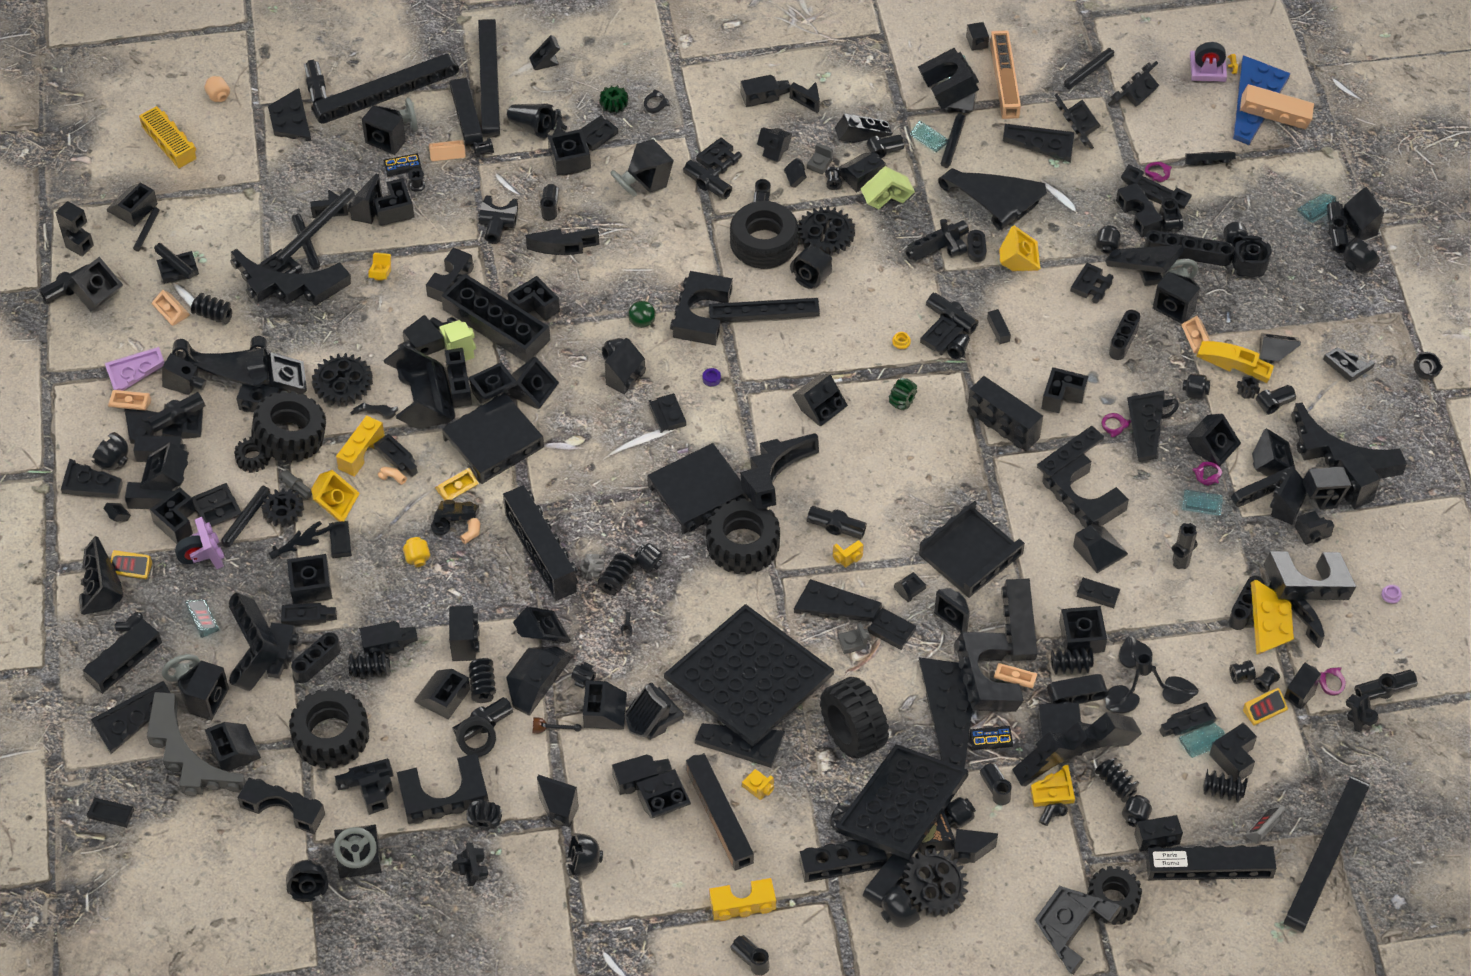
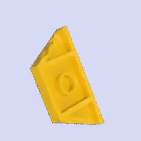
(1271, 618)

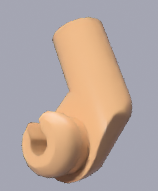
(392, 472)
(473, 530)

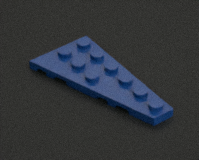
(1258, 75)

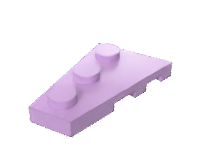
(133, 368)

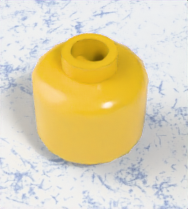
(416, 551)

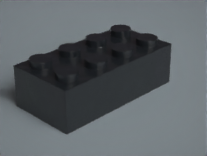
(1004, 413)

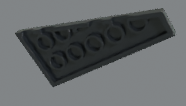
(948, 708)

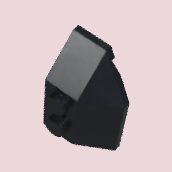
(535, 675)

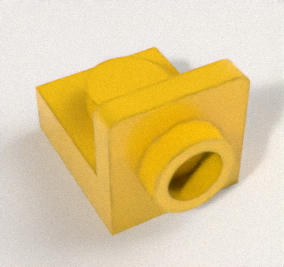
(758, 784)

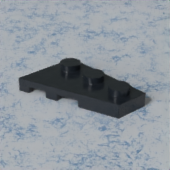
(88, 482)

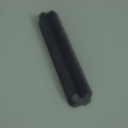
(174, 260)

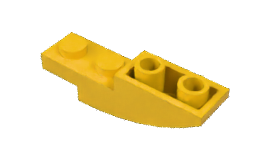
(1233, 356)

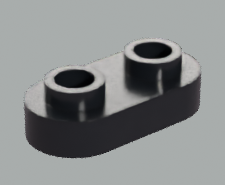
(976, 245)

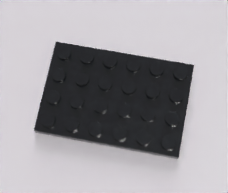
(902, 801)

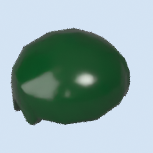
(641, 314)

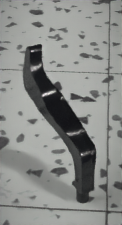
(384, 410)

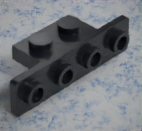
(1138, 89)
(1082, 119)
(1070, 451)

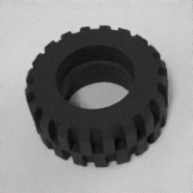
(292, 409)
(737, 556)
(324, 706)
(854, 717)

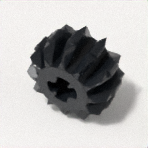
(484, 814)

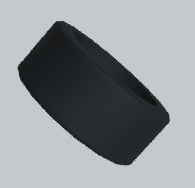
(467, 723)

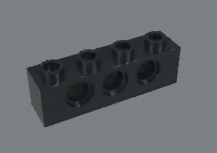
(834, 866)

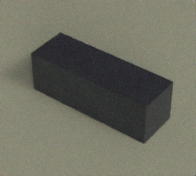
(998, 326)

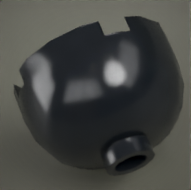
(1359, 257)
(111, 453)
(584, 854)
(306, 880)
(898, 908)

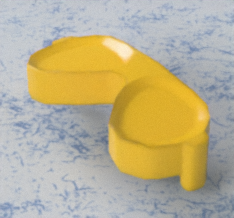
(1232, 57)

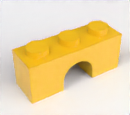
(351, 456)
(726, 905)

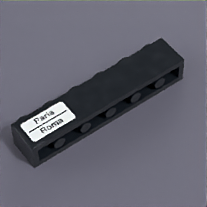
(1210, 863)

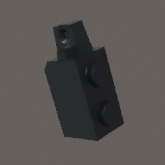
(762, 90)
(386, 638)
(286, 639)
(637, 769)

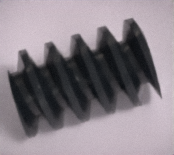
(212, 308)
(617, 573)
(1072, 660)
(369, 664)
(482, 680)
(1117, 779)
(1224, 786)

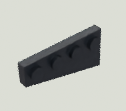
(126, 718)

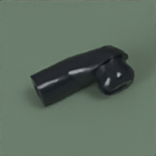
(437, 323)

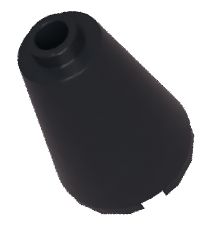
(533, 118)

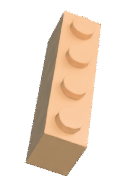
(1276, 106)

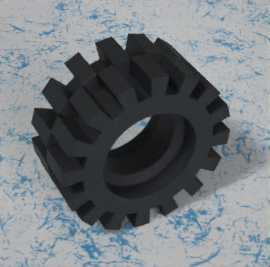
(250, 463)

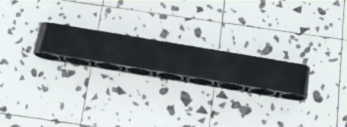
(489, 77)
(384, 88)
(1326, 854)

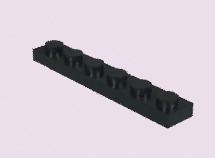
(765, 309)

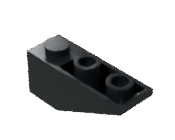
(858, 128)

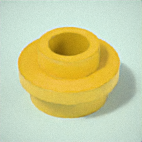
(901, 336)

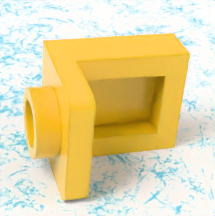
(381, 266)
(849, 555)

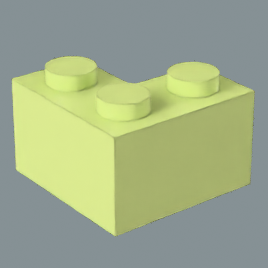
(887, 185)
(459, 336)

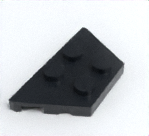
(289, 117)

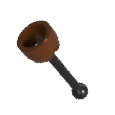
(541, 725)

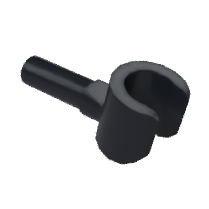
(626, 625)

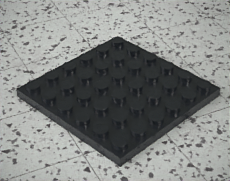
(749, 674)

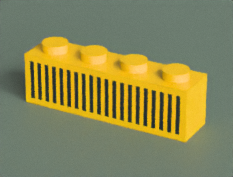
(168, 137)

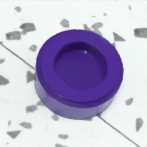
(711, 377)

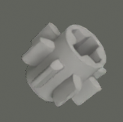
(592, 565)

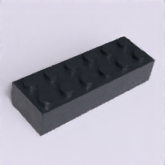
(496, 318)
(540, 542)

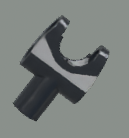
(497, 218)

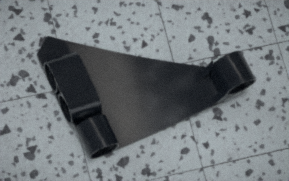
(1001, 195)
(243, 367)

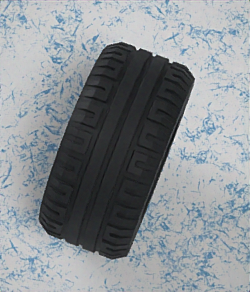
(764, 252)

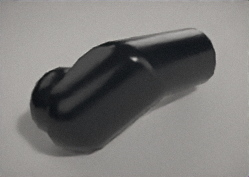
(126, 626)
(1052, 810)

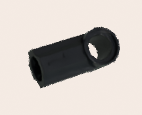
(885, 145)
(762, 190)
(549, 202)
(1273, 400)
(996, 783)
(750, 954)

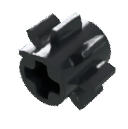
(1248, 387)
(583, 673)

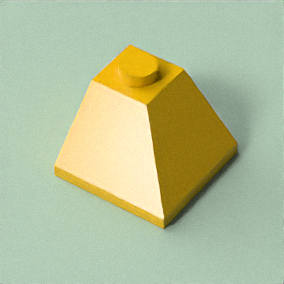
(1019, 251)
(334, 494)

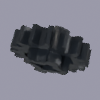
(282, 508)

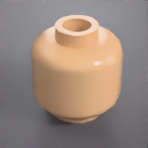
(217, 88)

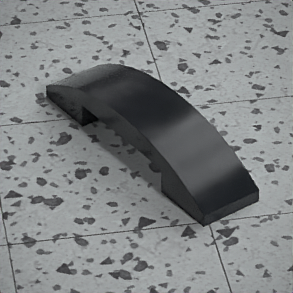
(1152, 189)
(1310, 618)

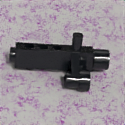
(939, 239)

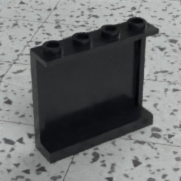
(494, 437)
(696, 486)
(969, 550)

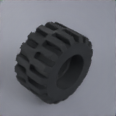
(1120, 881)

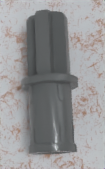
(295, 484)

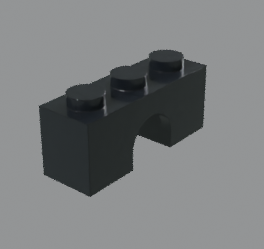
(1134, 199)
(71, 220)
(457, 264)
(458, 377)

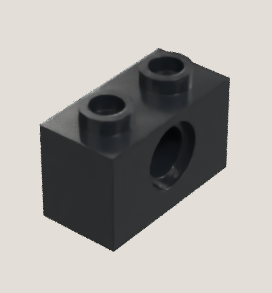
(250, 396)

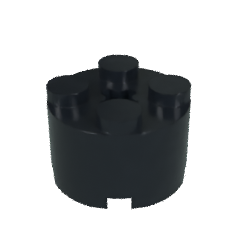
(1251, 256)
(811, 267)

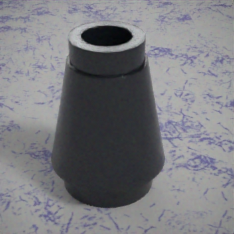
(958, 346)

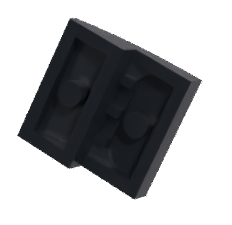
(189, 429)
(216, 505)

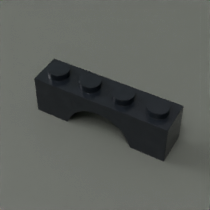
(259, 795)

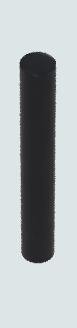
(153, 215)

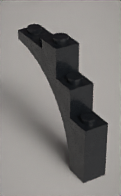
(287, 286)
(1318, 443)
(774, 458)
(1082, 737)

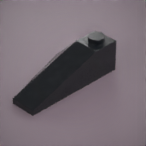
(100, 580)

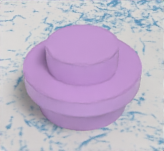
(1391, 594)

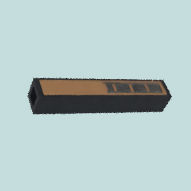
(719, 811)

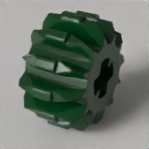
(613, 99)
(903, 393)

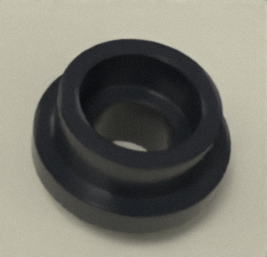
(440, 531)

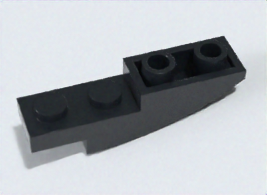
(556, 243)

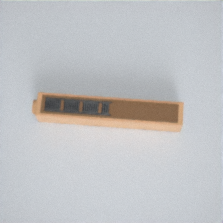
(1005, 74)

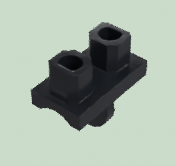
(1361, 711)
(467, 864)

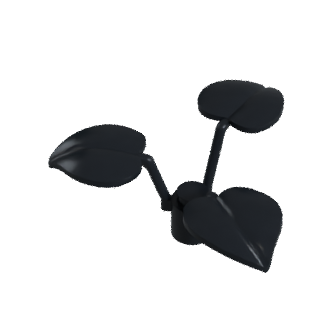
(1135, 653)

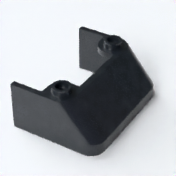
(428, 387)

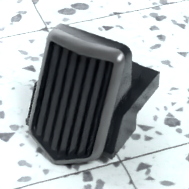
(652, 713)

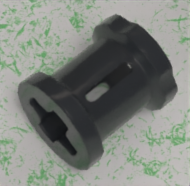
(483, 147)
(833, 178)
(417, 183)
(1266, 679)

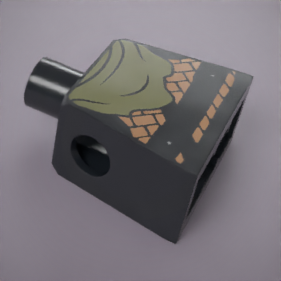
(939, 836)

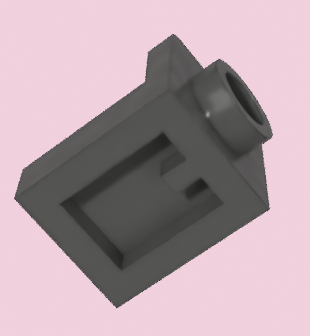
(821, 159)
(854, 640)

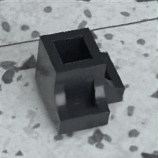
(774, 142)
(1313, 528)
(375, 792)

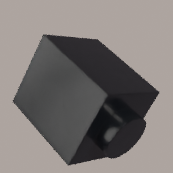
(977, 36)

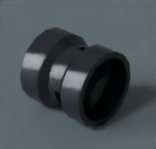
(1241, 672)

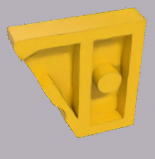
(1053, 789)

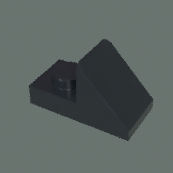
(545, 55)
(807, 98)
(319, 206)

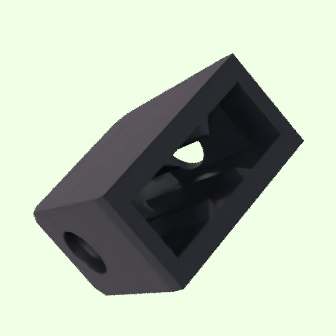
(423, 337)
(181, 375)

